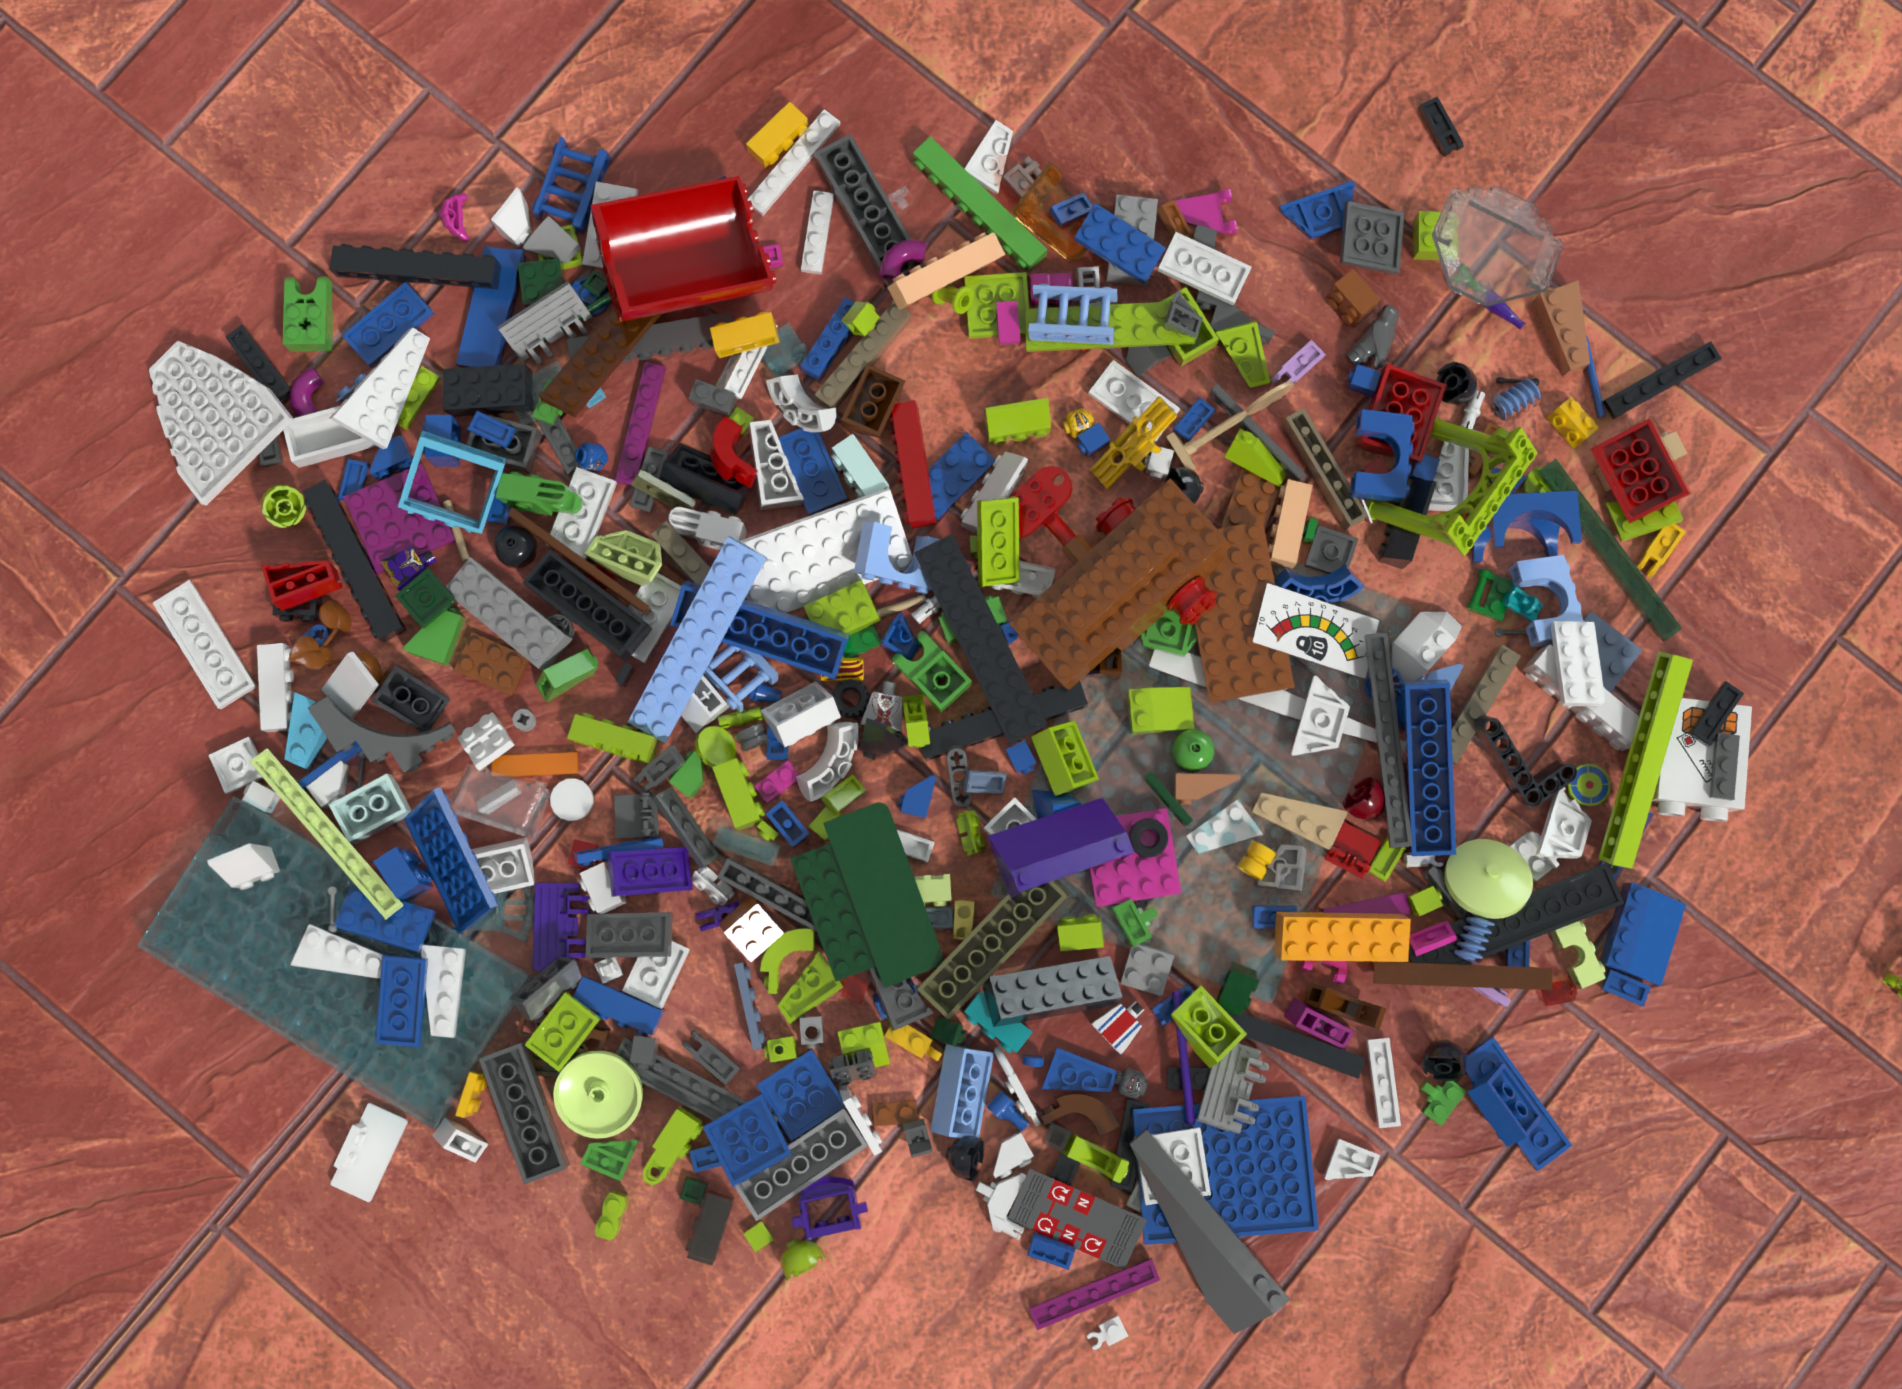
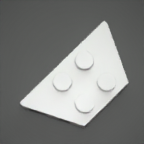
(1321, 720)
(1564, 829)

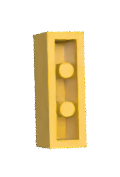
(777, 135)
(744, 334)

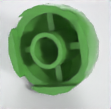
(1186, 757)

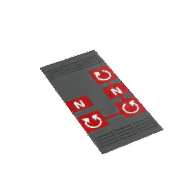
(1077, 1219)

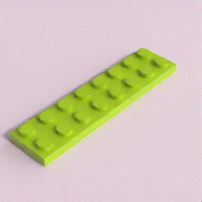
(1132, 323)

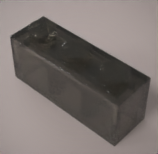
(709, 1227)

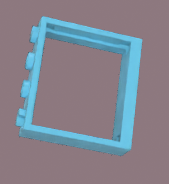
(461, 451)

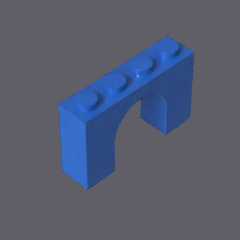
(1396, 431)

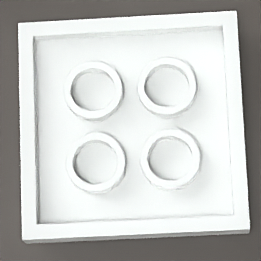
(1188, 1153)

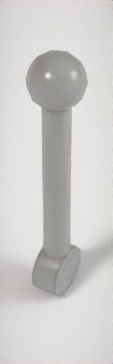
(332, 891)

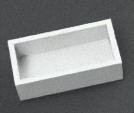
(318, 439)

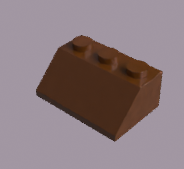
(872, 402)

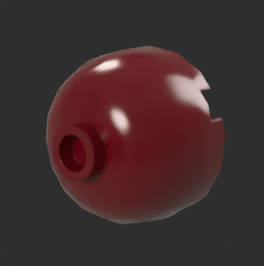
(1367, 800)

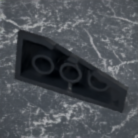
(880, 740)

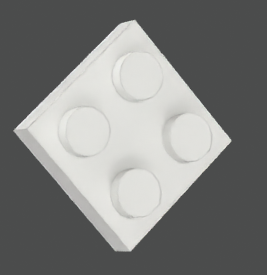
(233, 765)

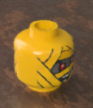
(1078, 422)

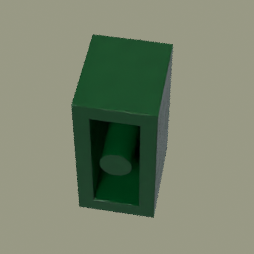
(1237, 988)

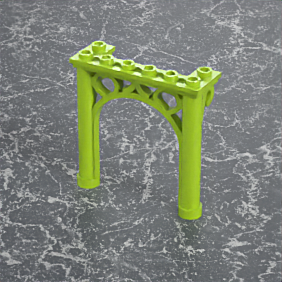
(1449, 527)

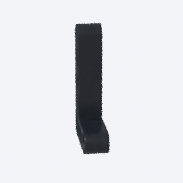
(1510, 772)

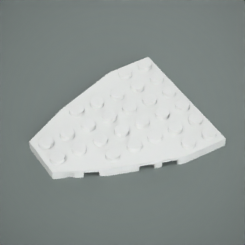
(213, 417)

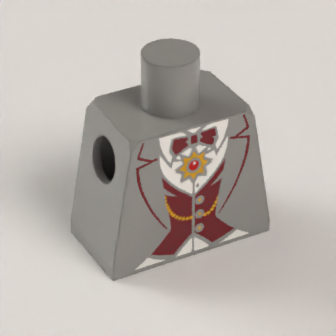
(885, 707)

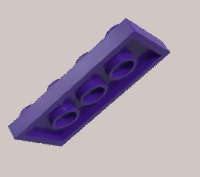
(649, 871)

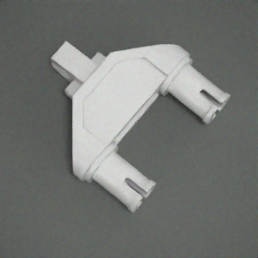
(999, 1201)

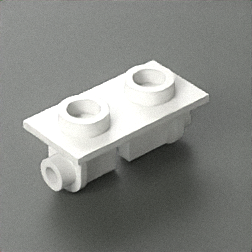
(704, 880)

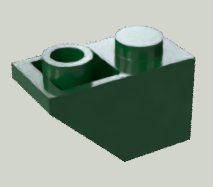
(948, 1031)

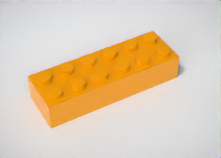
(1342, 936)

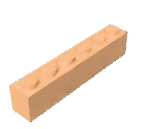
(945, 270)

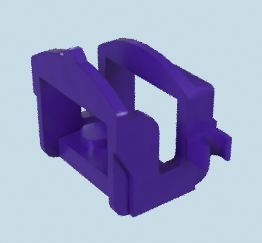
(825, 1188)

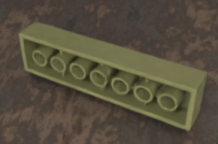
(990, 946)

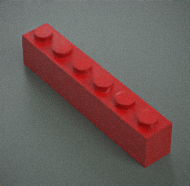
(913, 464)

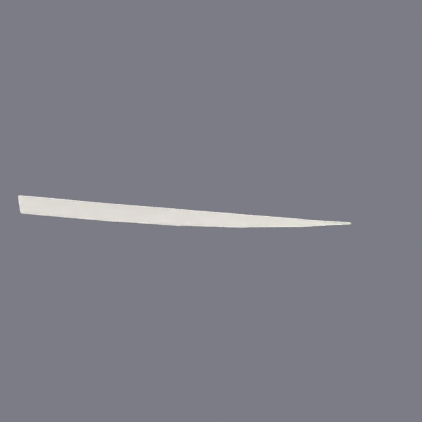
(1281, 701)

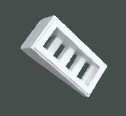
(1085, 271)

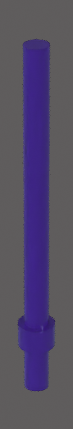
(1184, 1065)

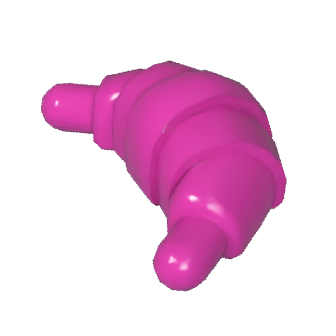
(452, 216)

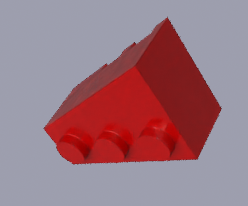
(301, 582)

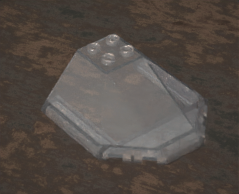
(1494, 245)

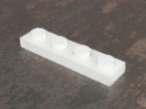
(817, 232)
(1383, 1082)

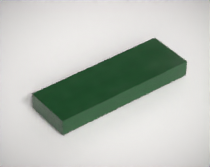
(1167, 799)

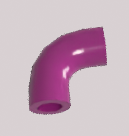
(898, 255)
(302, 391)

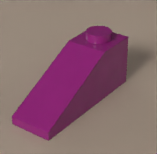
(1318, 1023)

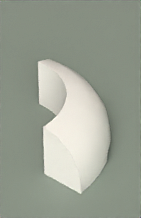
(797, 406)
(833, 763)

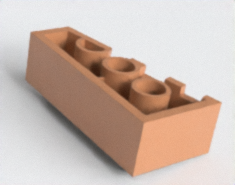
(1564, 326)

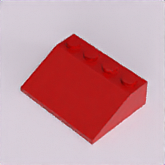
(1406, 394)
(1640, 470)

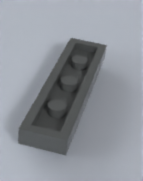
(686, 827)

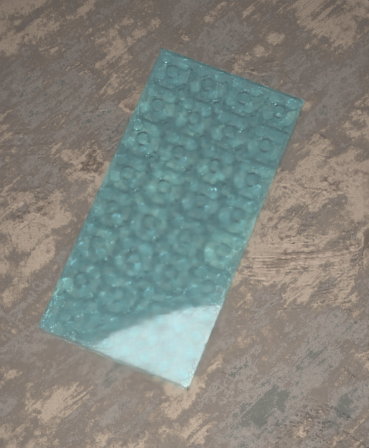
(244, 950)

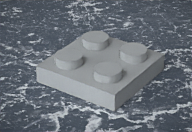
(1147, 969)

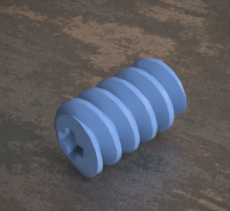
(1515, 397)
(1473, 939)

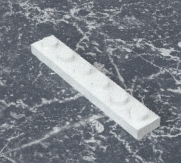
(793, 162)

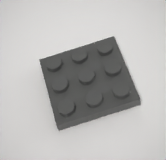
(1371, 238)

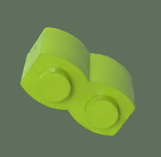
(611, 1221)

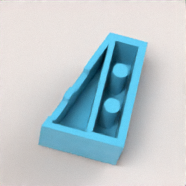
(305, 735)

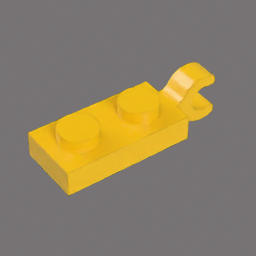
(913, 1041)

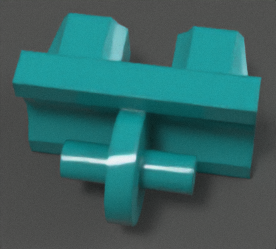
(1522, 604)

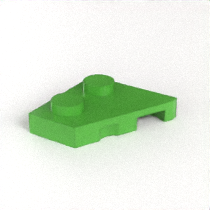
(610, 1157)

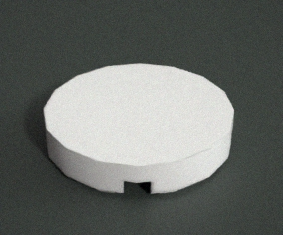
(572, 799)

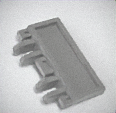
(544, 320)
(1228, 1089)

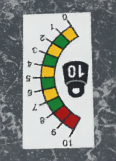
(1314, 630)

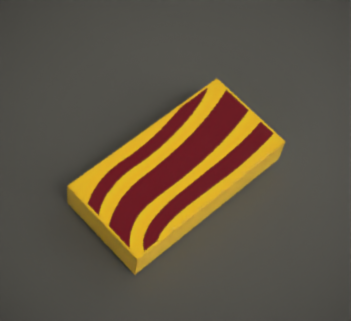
(850, 669)

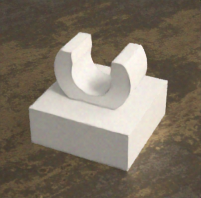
(609, 969)

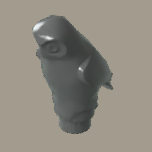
(1376, 339)

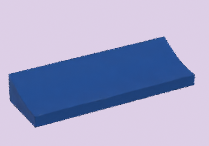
(489, 308)

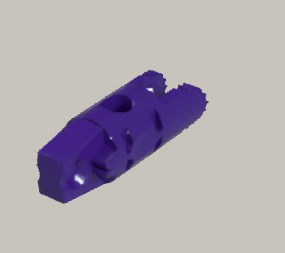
(717, 912)

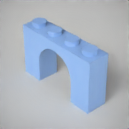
(874, 562)
(1553, 574)

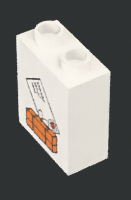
(1688, 765)

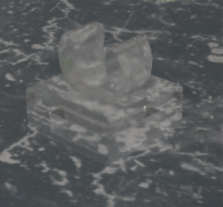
(898, 197)

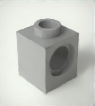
(817, 1022)

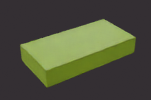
(843, 794)
(1385, 860)

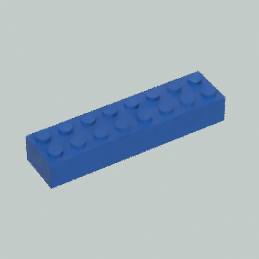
(776, 635)
(1429, 767)

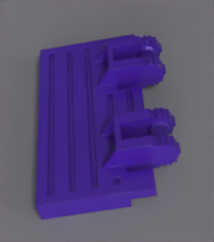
(552, 923)

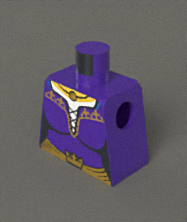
(406, 566)

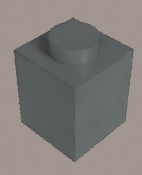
(644, 1051)

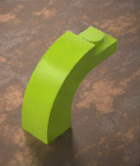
(787, 943)
(1096, 1157)

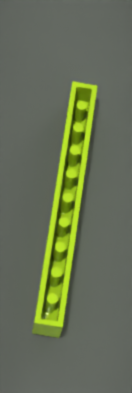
(1645, 759)

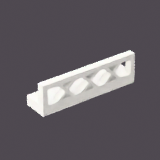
(740, 370)

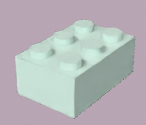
(857, 467)
(370, 808)

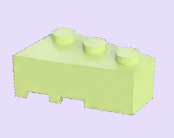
(935, 889)

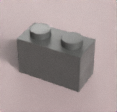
(712, 398)

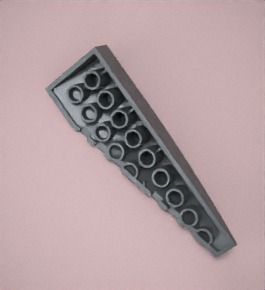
(1222, 1264)

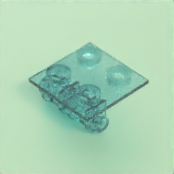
(787, 353)

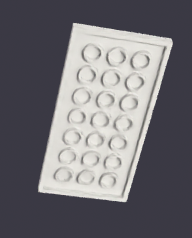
(821, 551)

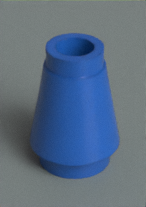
(765, 693)

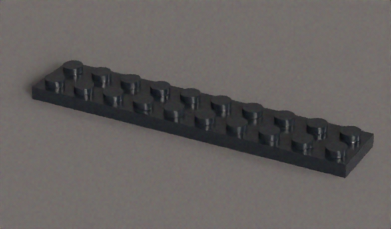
(981, 639)
(1544, 912)

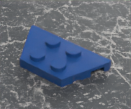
(1319, 212)

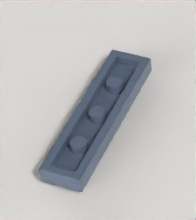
(752, 1015)

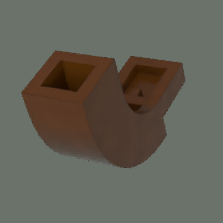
(1344, 1006)
(1085, 1104)

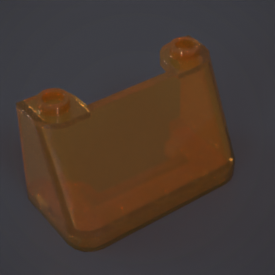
(1034, 213)

